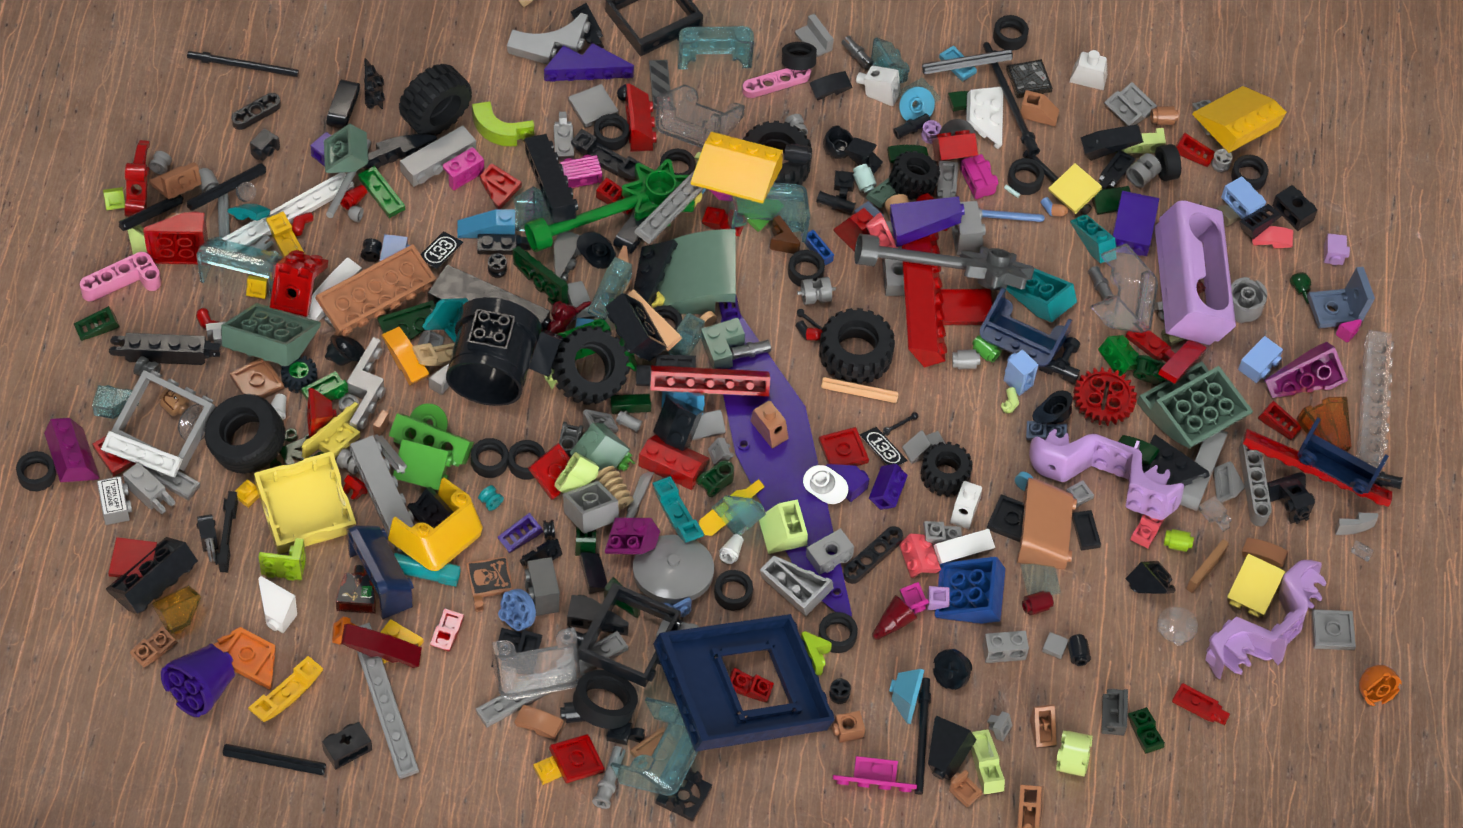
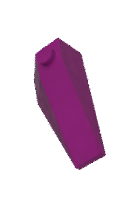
(1312, 371)

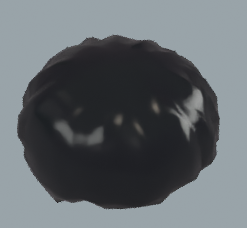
(836, 141)

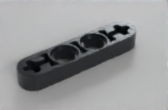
(870, 552)

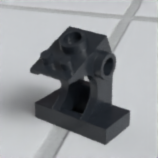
(1294, 492)

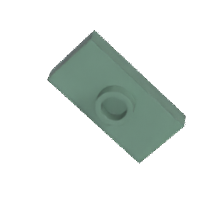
(881, 193)

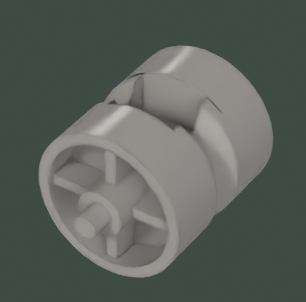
(816, 290)

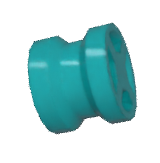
(490, 498)

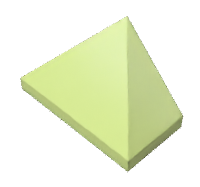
(137, 239)

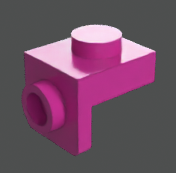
(914, 597)

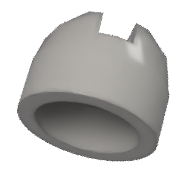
(355, 213)

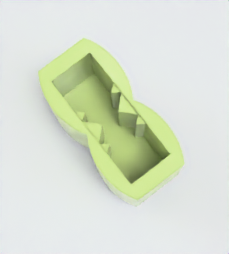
(577, 473)

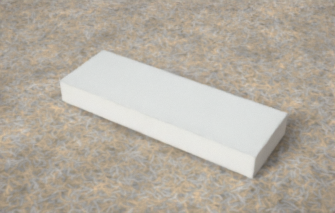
(964, 546)

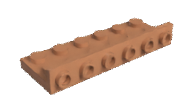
(376, 290)

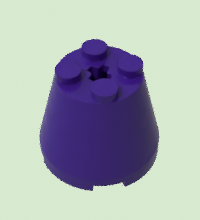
(198, 679)

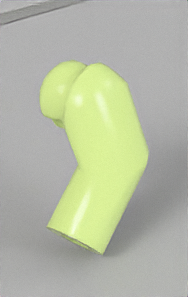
(1012, 402)

